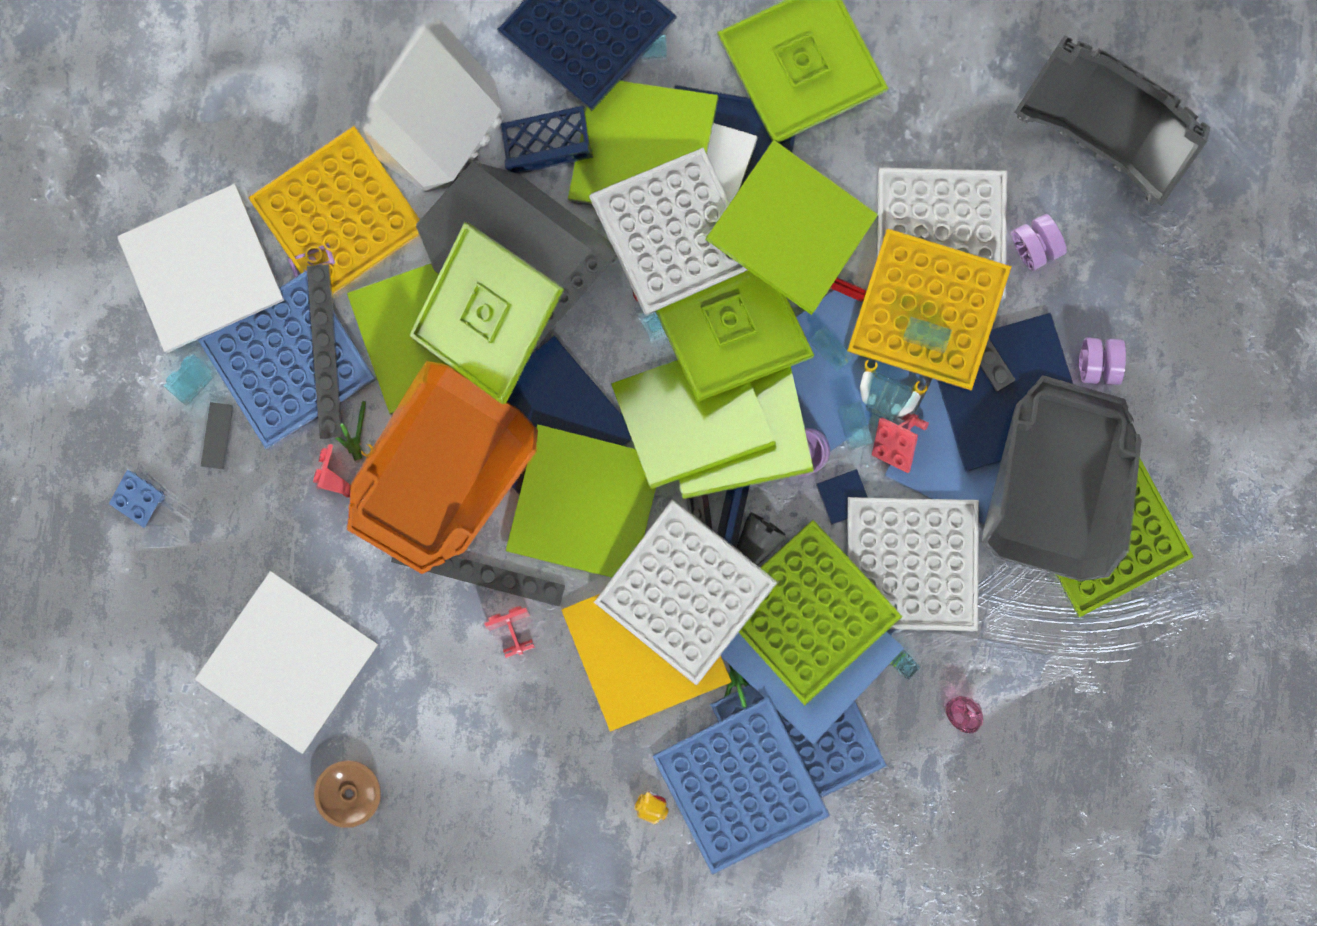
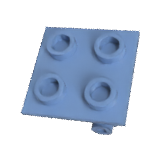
(136, 498)

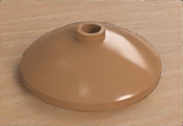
(332, 799)

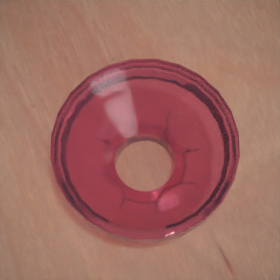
(962, 717)

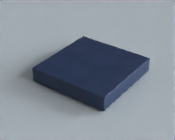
(836, 491)

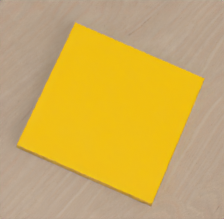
(340, 200)
(936, 287)
(626, 672)

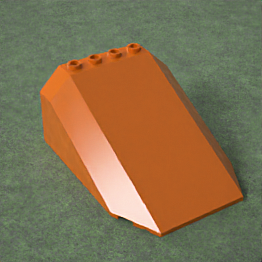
(438, 469)

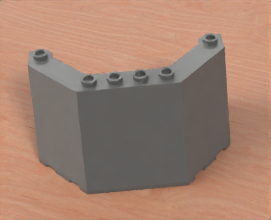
(1116, 116)

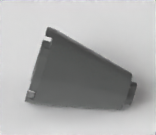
(759, 538)

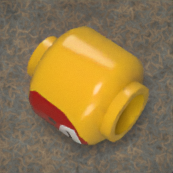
(651, 807)

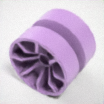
(1039, 242)
(1106, 362)
(818, 448)

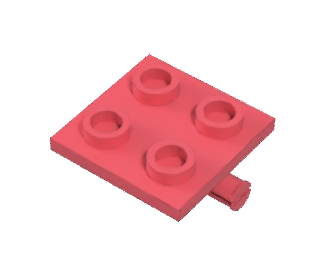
(896, 443)
(326, 478)
(498, 621)

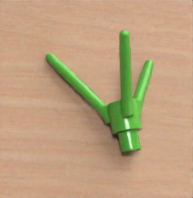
(353, 444)
(737, 680)

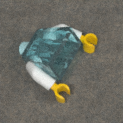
(887, 396)

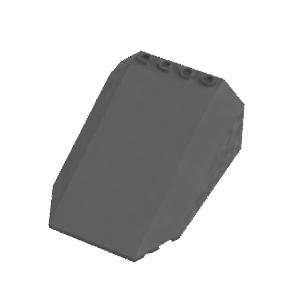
(524, 223)
(1066, 482)

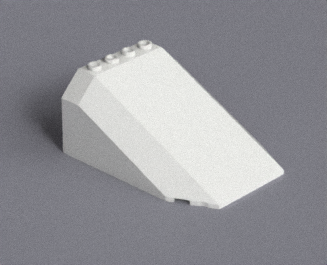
(433, 110)

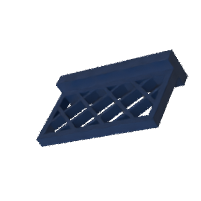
(552, 156)
(732, 514)

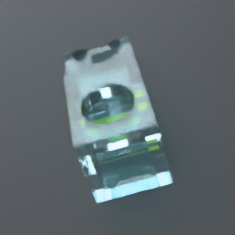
(905, 665)

